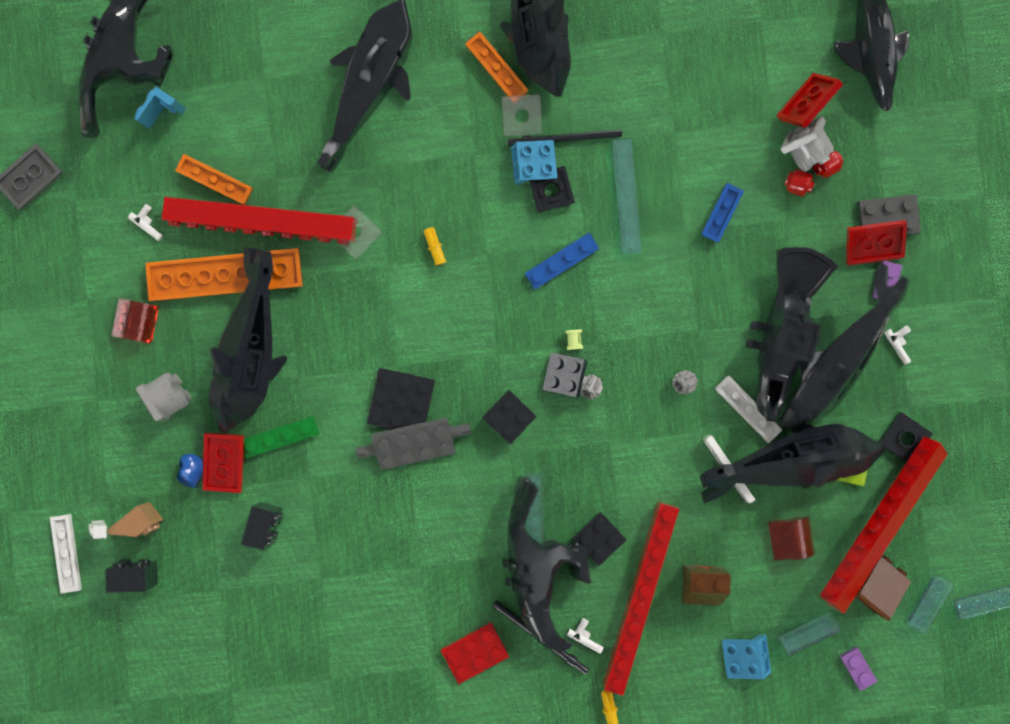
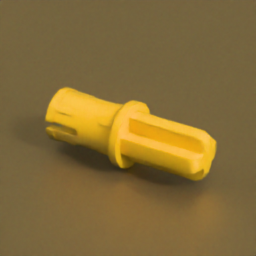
(434, 246)
(609, 707)

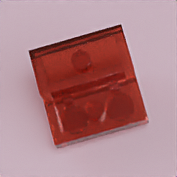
(135, 321)
(791, 538)

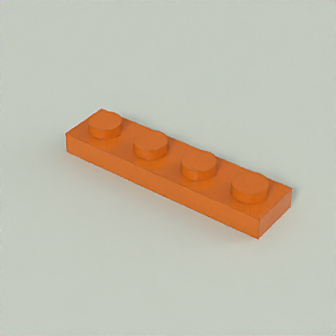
(495, 66)
(214, 179)

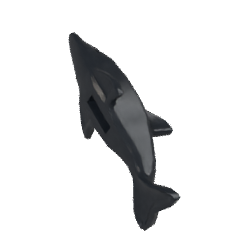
(875, 49)

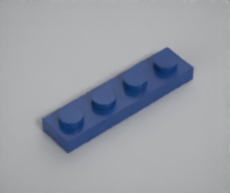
(562, 261)

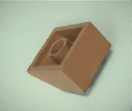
(139, 521)

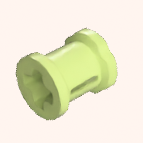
(574, 339)

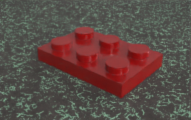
(809, 100)
(876, 242)
(223, 462)
(474, 652)

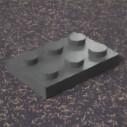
(29, 177)
(889, 210)

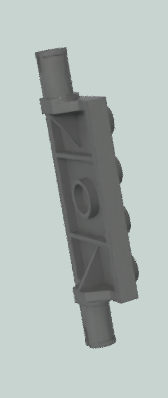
(413, 443)

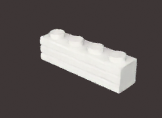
(97, 529)

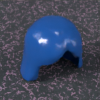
(190, 470)

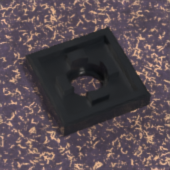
(562, 199)
(892, 437)

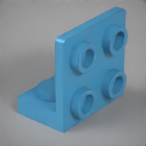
(154, 105)
(533, 161)
(747, 658)

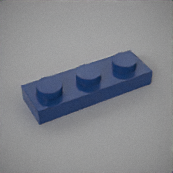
(722, 212)

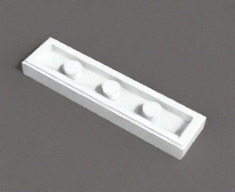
(747, 409)
(722, 459)
(65, 553)

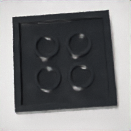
(400, 399)

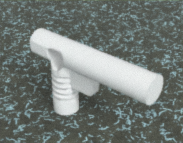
(145, 222)
(899, 342)
(584, 636)

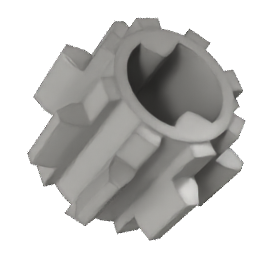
(685, 382)
(591, 387)

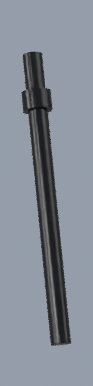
(569, 137)
(570, 659)

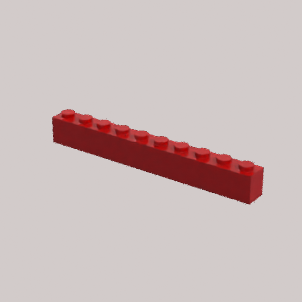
(259, 219)
(883, 524)
(640, 598)

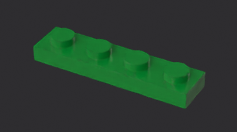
(280, 436)

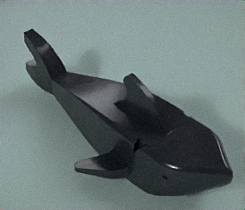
(541, 41)
(371, 72)
(244, 354)
(840, 365)
(801, 459)

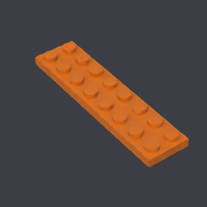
(217, 275)

